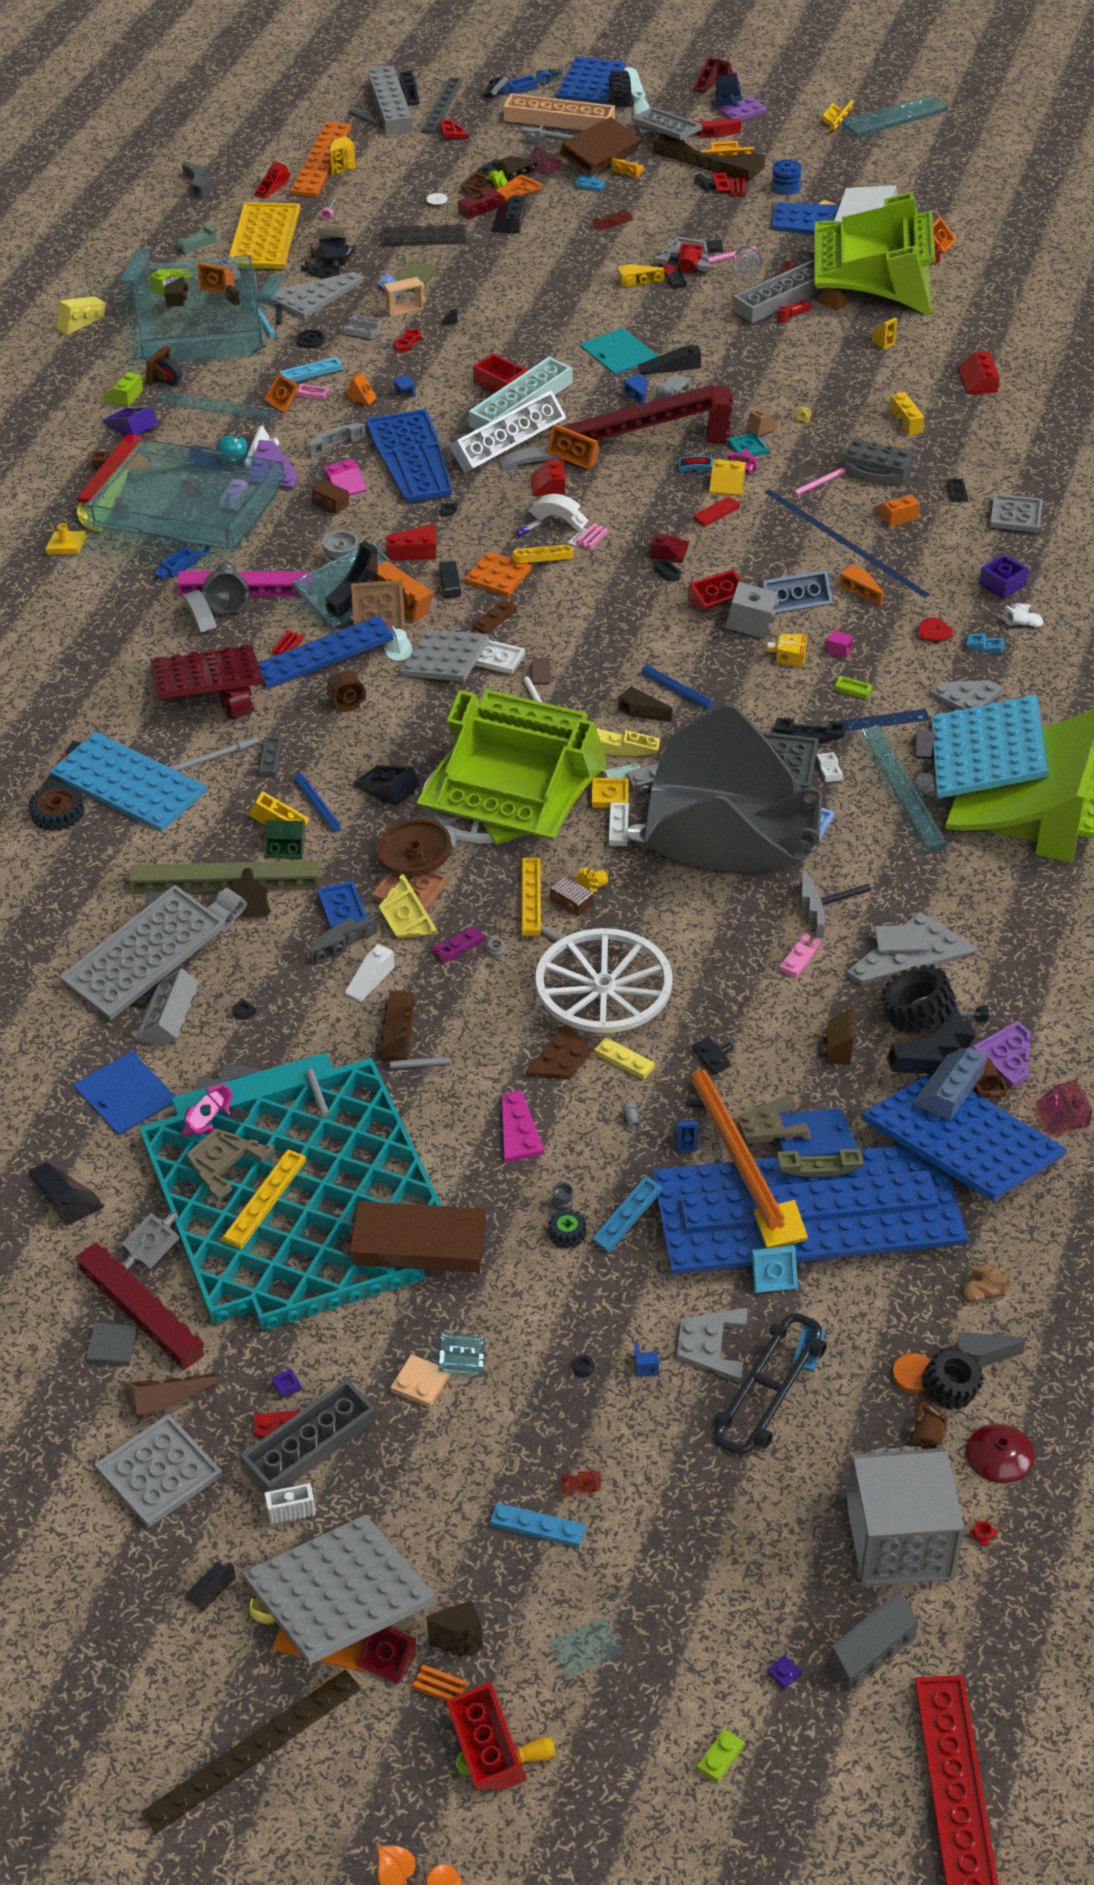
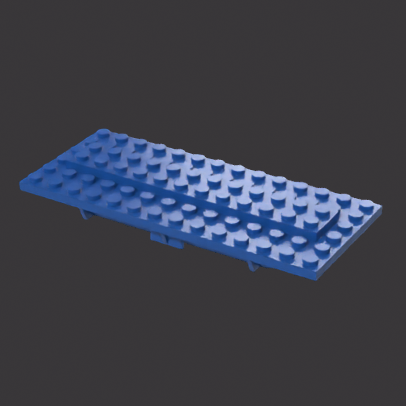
(884, 1207)

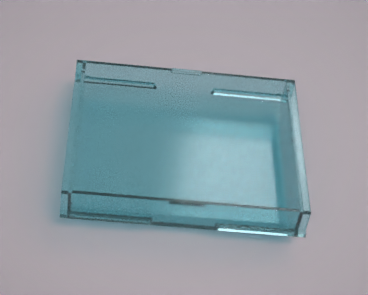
(206, 324)
(182, 491)

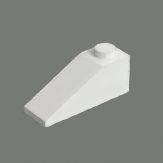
(371, 972)

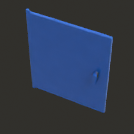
(127, 1092)
(825, 1133)

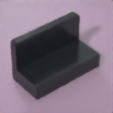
(211, 1585)

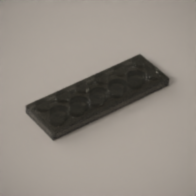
(424, 235)

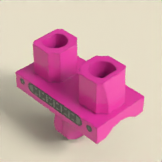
(744, 457)

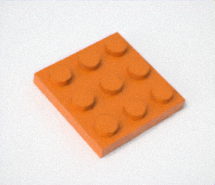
(497, 574)

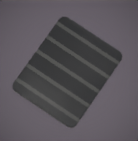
(238, 1114)

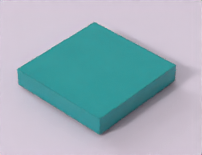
(748, 441)

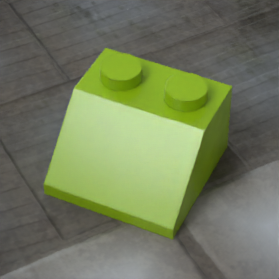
(125, 389)

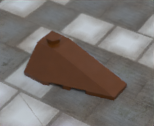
(152, 1396)

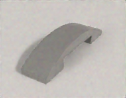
(335, 436)
(526, 455)

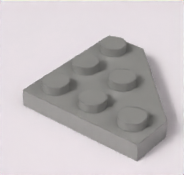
(966, 694)

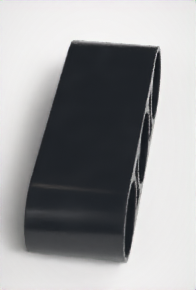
(449, 579)

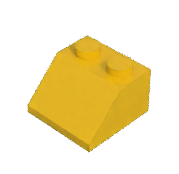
(727, 477)

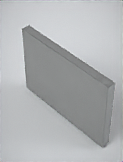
(901, 938)

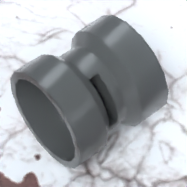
(562, 1196)

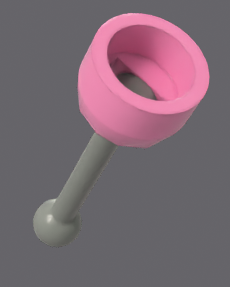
(328, 213)

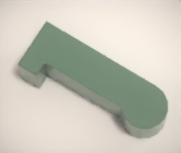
(197, 240)

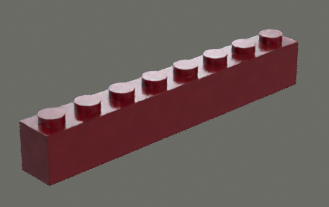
(140, 1306)

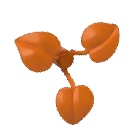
(398, 1864)

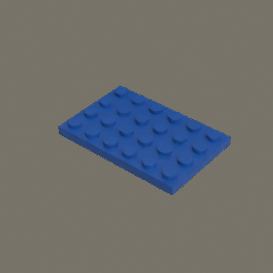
(589, 80)

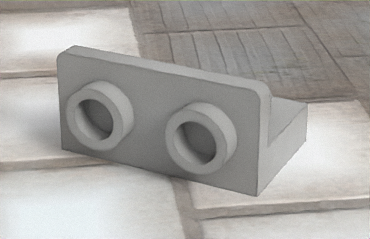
(642, 778)

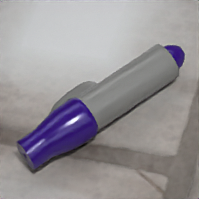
(526, 528)

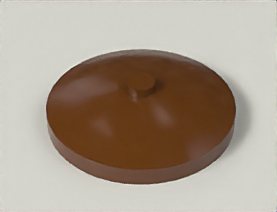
(414, 847)

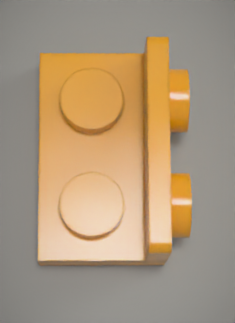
(627, 168)

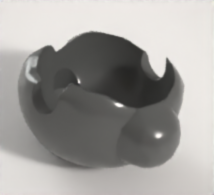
(225, 590)

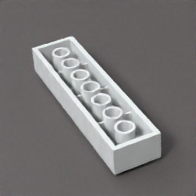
(507, 431)

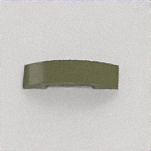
(820, 1166)

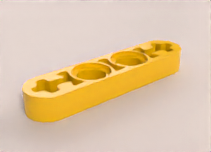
(540, 554)

